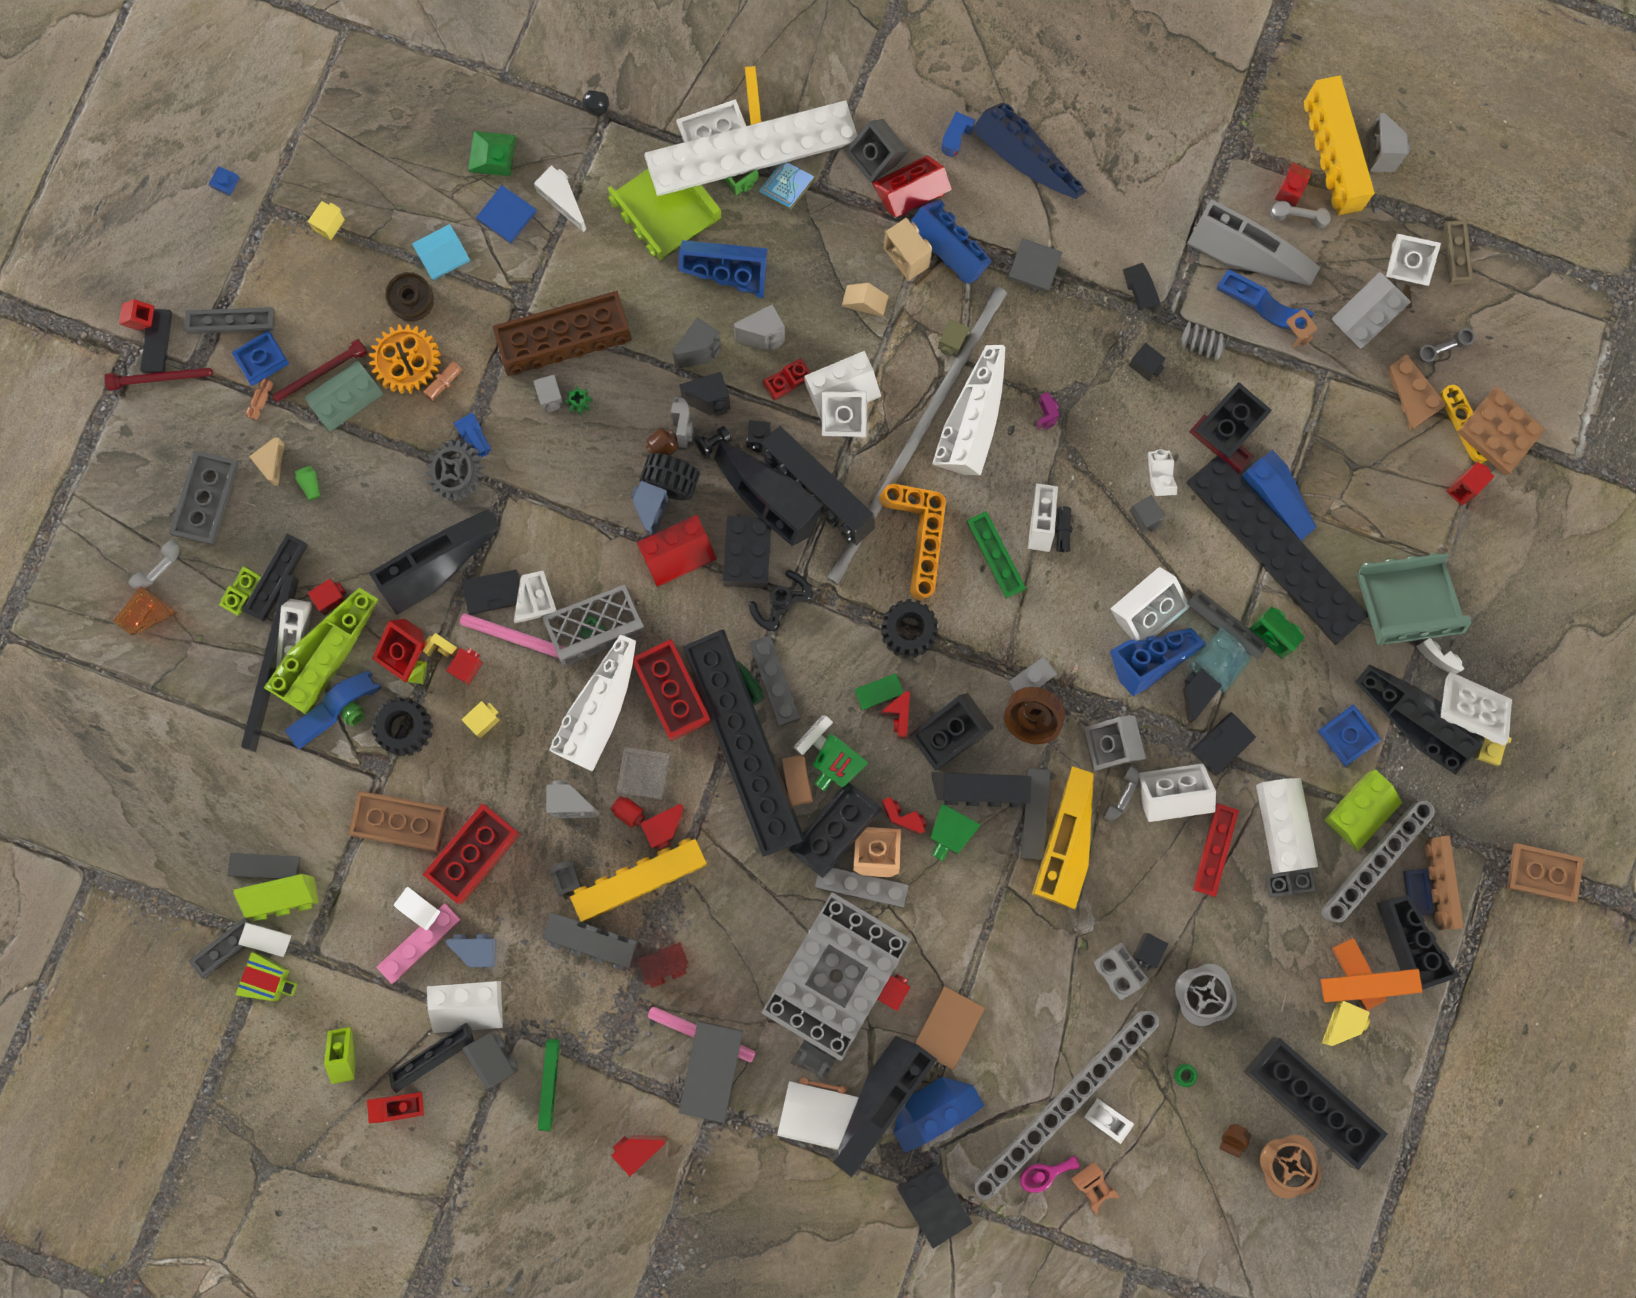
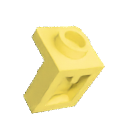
(445, 647)
(1491, 752)

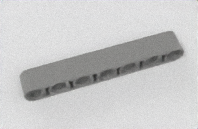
(1387, 856)

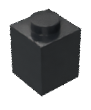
(1147, 362)
(1149, 951)

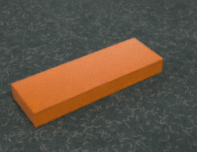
(1354, 963)

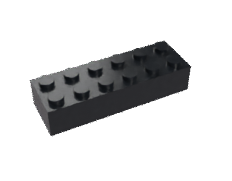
(838, 503)
(1315, 1103)

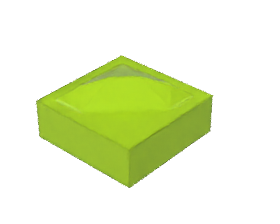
(418, 673)

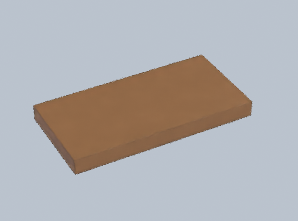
(398, 821)

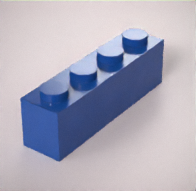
(951, 242)
(727, 264)

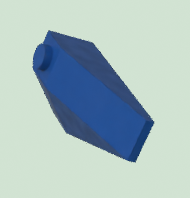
(1148, 660)

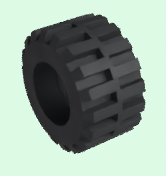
(671, 474)
(909, 610)
(387, 715)

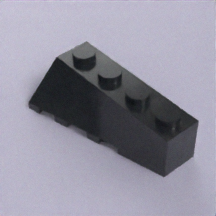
(982, 788)

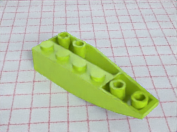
(319, 655)

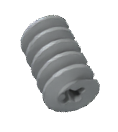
(1203, 341)

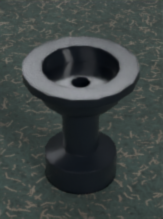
(705, 445)

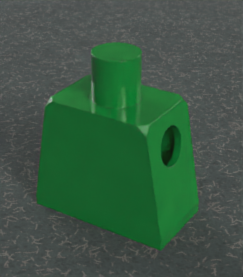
(951, 832)

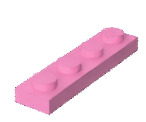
(418, 945)

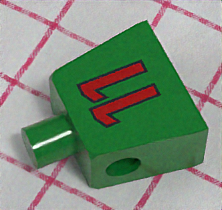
(837, 763)

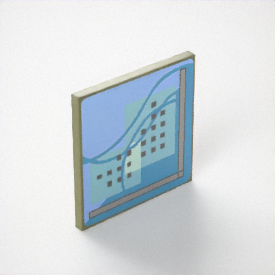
(787, 185)

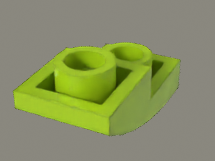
(238, 594)

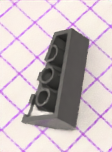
(590, 940)

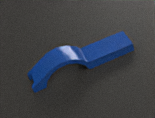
(1260, 300)
(327, 712)

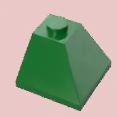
(492, 153)

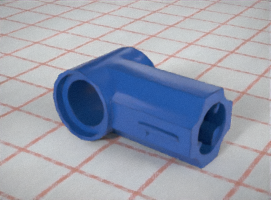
(471, 431)

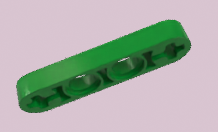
(548, 1085)

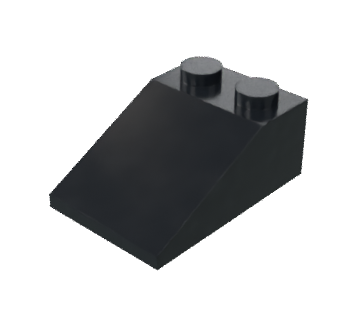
(1233, 420)
(951, 731)
(934, 1205)

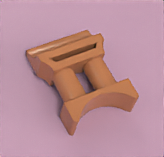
(1087, 1180)

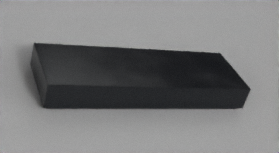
(156, 342)

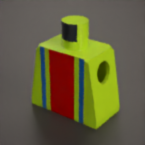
(265, 979)

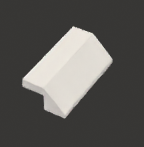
(815, 1115)

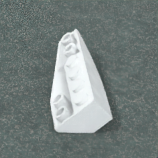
(973, 417)
(596, 708)

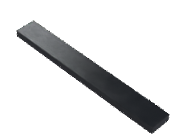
(268, 667)

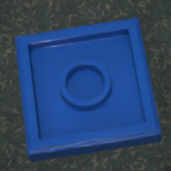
(506, 214)
(260, 358)
(1349, 735)

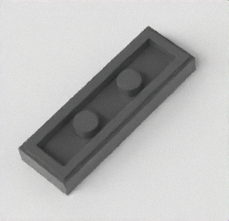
(263, 865)
(219, 950)

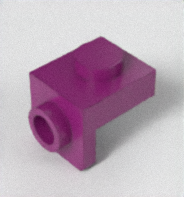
(1050, 409)

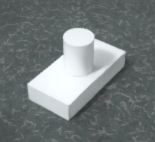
(813, 736)

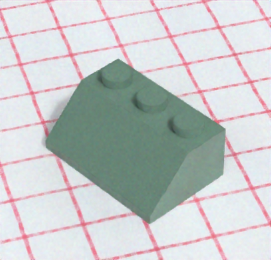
(343, 395)

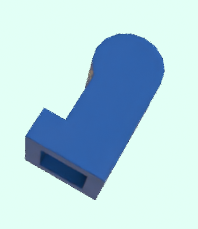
(958, 127)

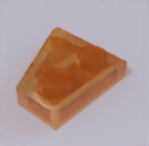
(142, 612)

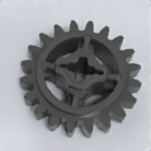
(448, 470)

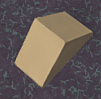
(865, 298)
(269, 460)

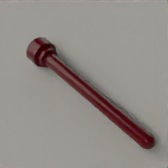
(355, 350)
(114, 381)

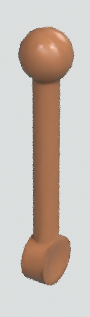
(841, 1089)

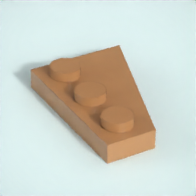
(1415, 392)

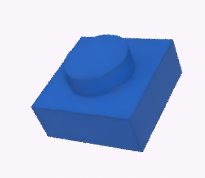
(224, 180)

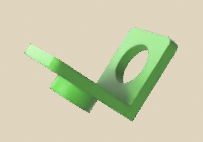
(744, 184)

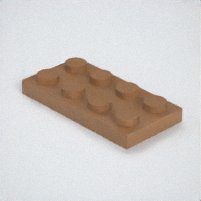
(1444, 883)

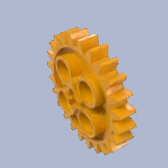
(386, 367)

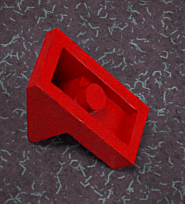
(899, 708)

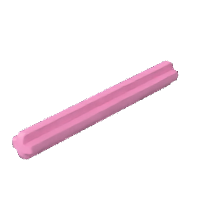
(508, 634)
(689, 1029)

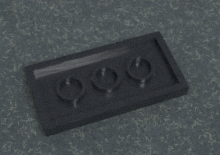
(835, 829)

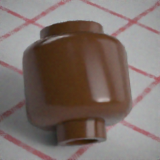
(662, 442)

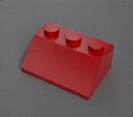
(912, 186)
(676, 550)

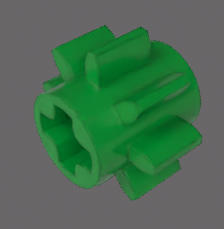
(583, 405)

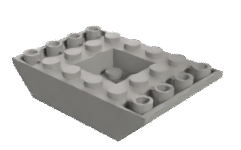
(829, 1011)

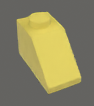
(1345, 1023)

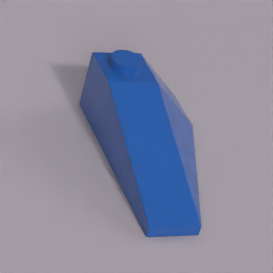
(1278, 489)

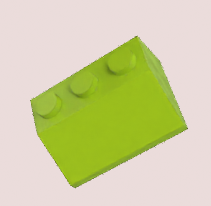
(1364, 809)
(277, 897)

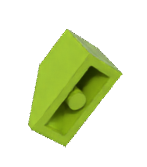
(340, 1055)

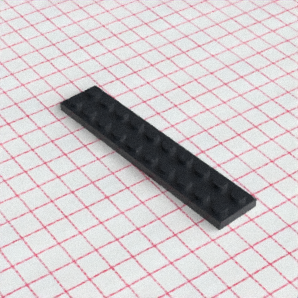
(1277, 549)
(743, 743)

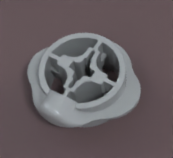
(1216, 974)

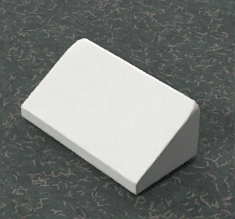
(264, 939)

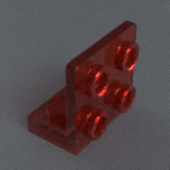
(663, 964)

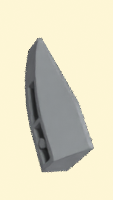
(1249, 246)

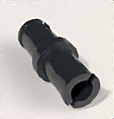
(1063, 529)

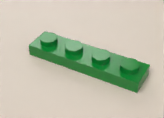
(996, 555)

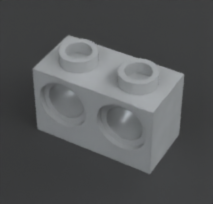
(1125, 968)

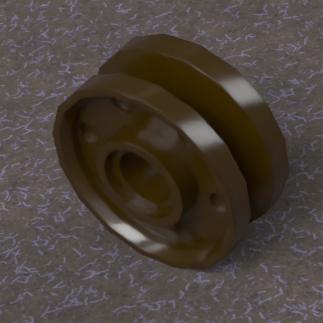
(406, 284)

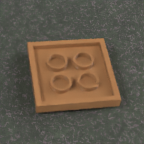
(1501, 431)

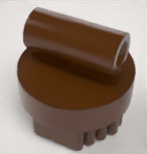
(1235, 1140)

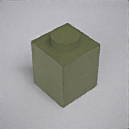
(953, 338)

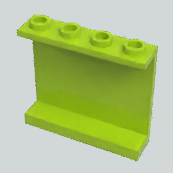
(665, 218)

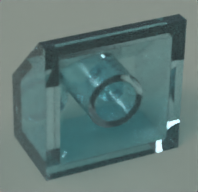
(1222, 658)

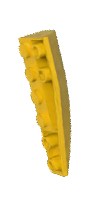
(1068, 846)

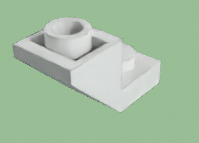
(1161, 473)

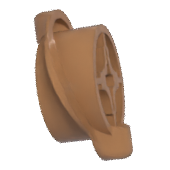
(1312, 1177)

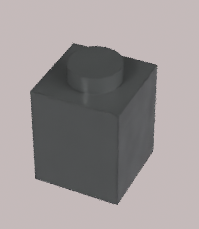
(1147, 514)

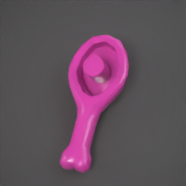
(1040, 1176)

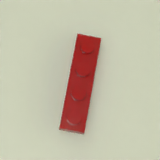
(1215, 850)

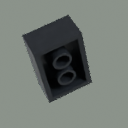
(747, 552)

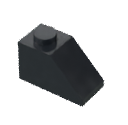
(1198, 693)

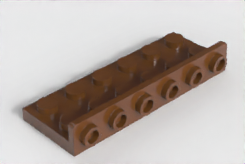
(562, 333)

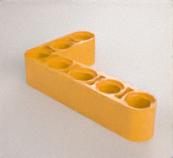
(924, 533)

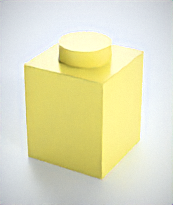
(326, 220)
(481, 719)

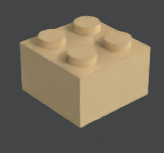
(907, 248)

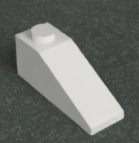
(556, 190)
(1043, 518)
(293, 626)

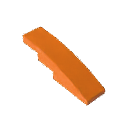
(1371, 985)

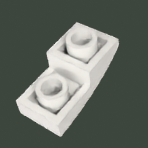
(1448, 662)
(417, 908)

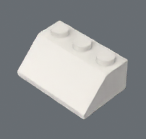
(843, 376)
(1151, 605)
(1177, 792)
(465, 1003)

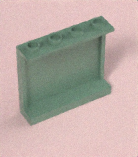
(1411, 599)

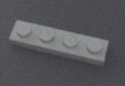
(863, 887)

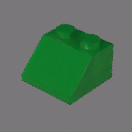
(1277, 632)

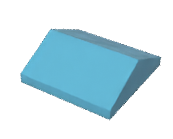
(441, 252)

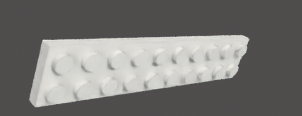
(750, 148)

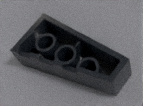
(1414, 943)

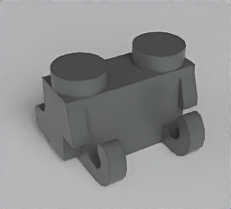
(814, 1060)

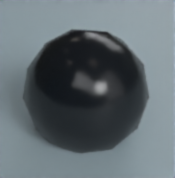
(595, 102)

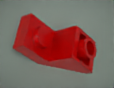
(911, 821)

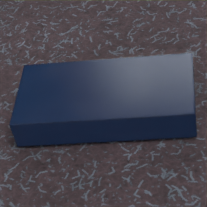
(1419, 890)

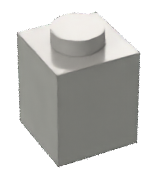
(548, 393)

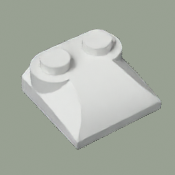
(1412, 259)
(844, 414)

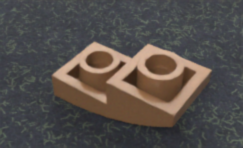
(797, 780)

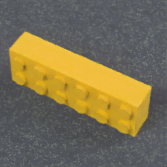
(1338, 145)

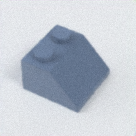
(650, 505)

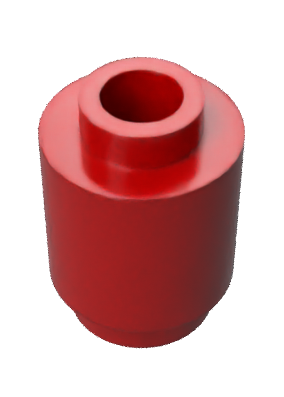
(628, 811)

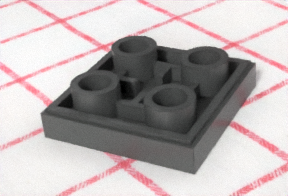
(1035, 265)

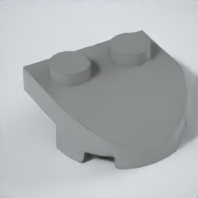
(682, 419)

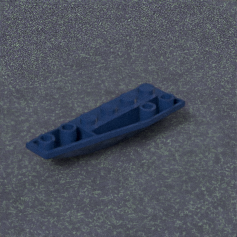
(1025, 150)

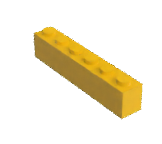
(639, 880)

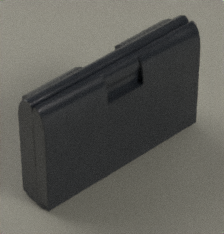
(491, 592)
(1223, 743)

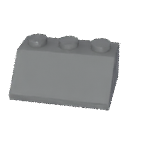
(1371, 310)
(567, 802)

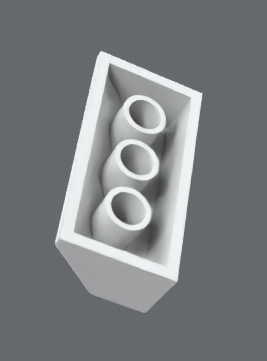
(1286, 825)

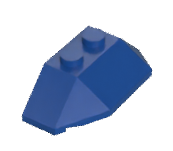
(935, 1111)

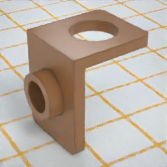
(1304, 335)

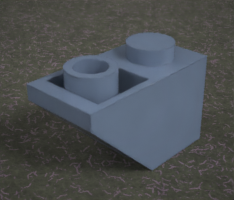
(474, 952)

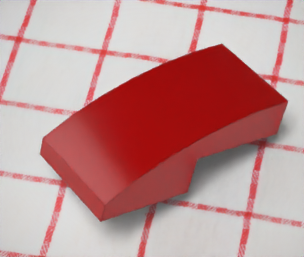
(787, 379)

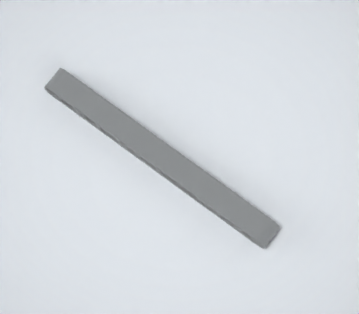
(1054, 1106)

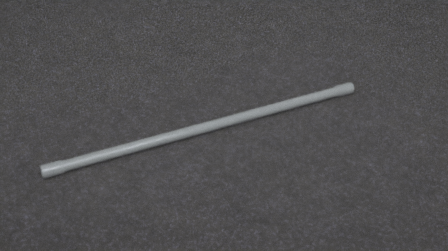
(992, 305)

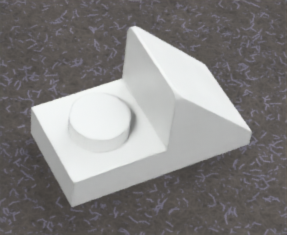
(1109, 1121)

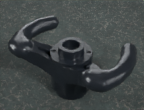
(782, 600)

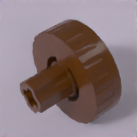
(1041, 707)

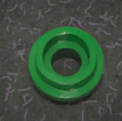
(1192, 1075)

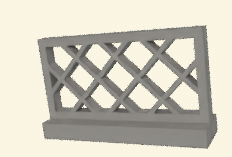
(596, 643)

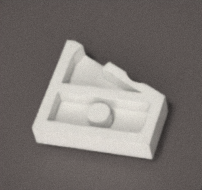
(533, 597)

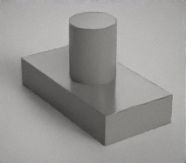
(1033, 676)

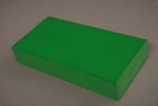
(878, 692)

